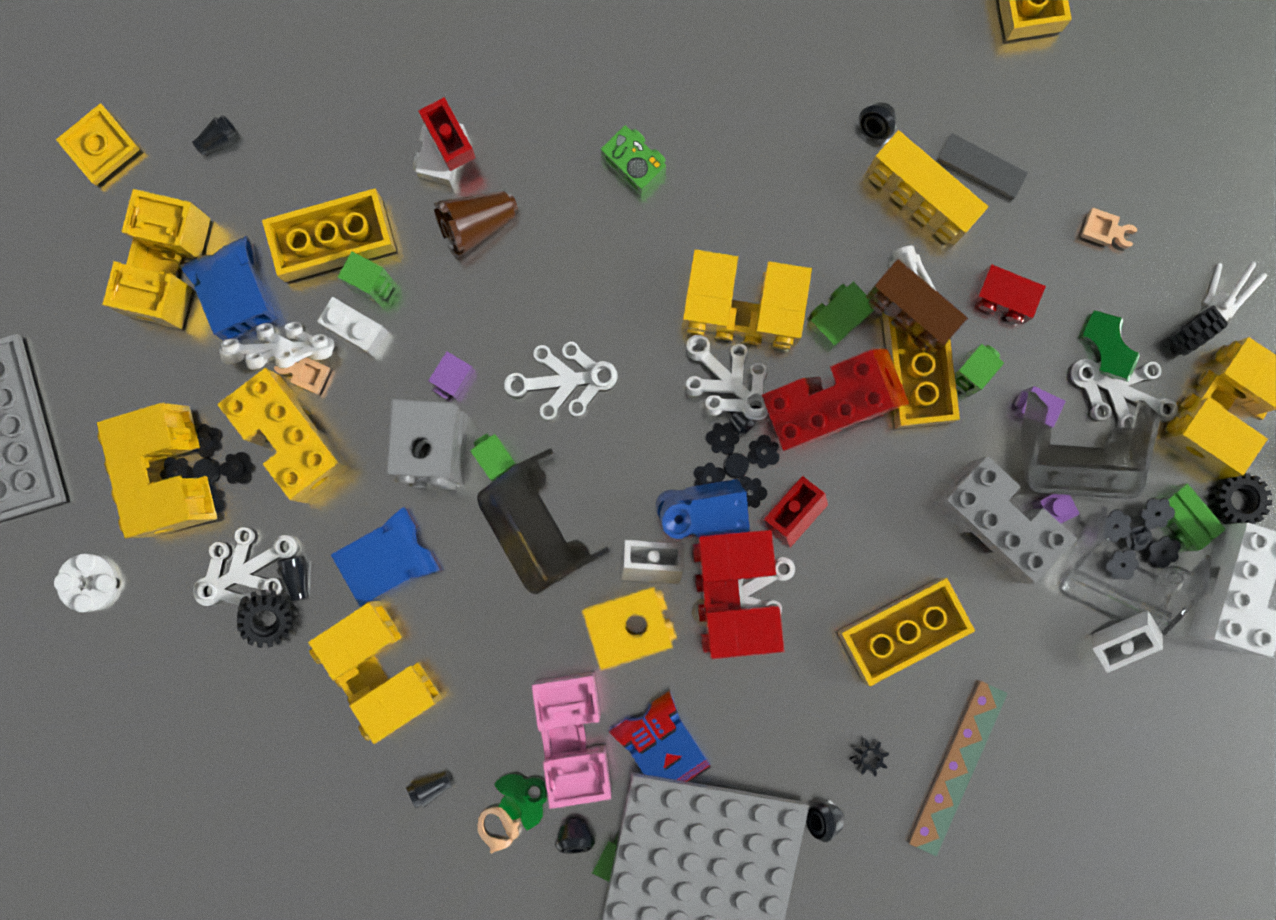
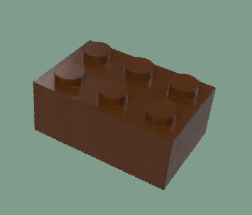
(915, 307)

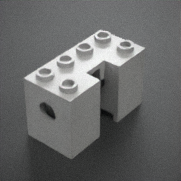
(417, 429)
(1018, 542)

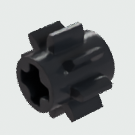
(877, 761)

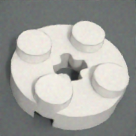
(69, 582)

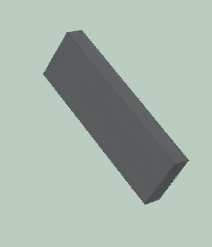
(982, 166)

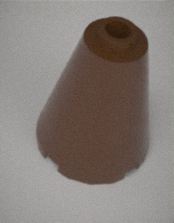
(473, 218)

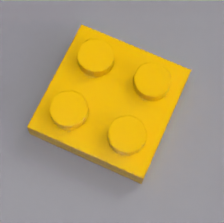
(97, 144)

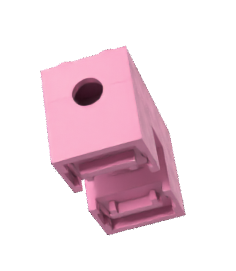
(571, 769)

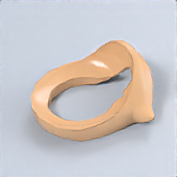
(510, 827)

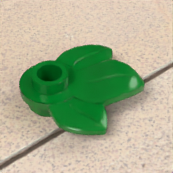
(519, 802)

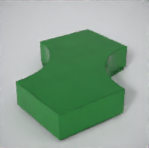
(1116, 357)

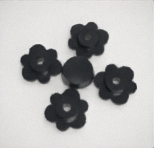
(737, 464)
(209, 467)
(1140, 537)

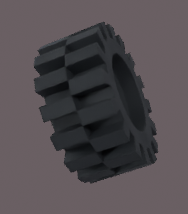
(1198, 330)
(1258, 499)
(268, 634)

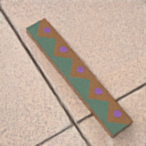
(957, 768)

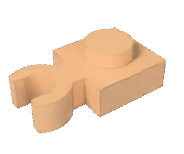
(1104, 228)
(306, 374)

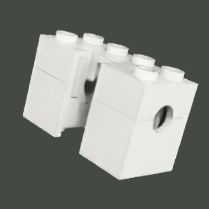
(1238, 609)

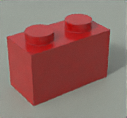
(447, 134)
(1008, 294)
(796, 511)

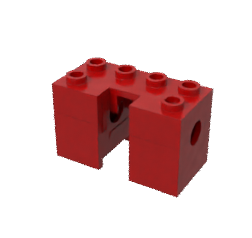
(863, 390)
(728, 627)

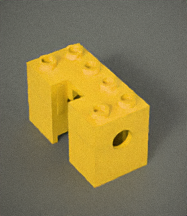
(161, 235)
(775, 318)
(272, 411)
(1207, 430)
(129, 447)
(612, 638)
(350, 660)

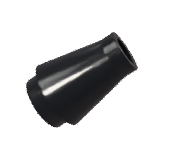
(216, 134)
(293, 577)
(427, 789)

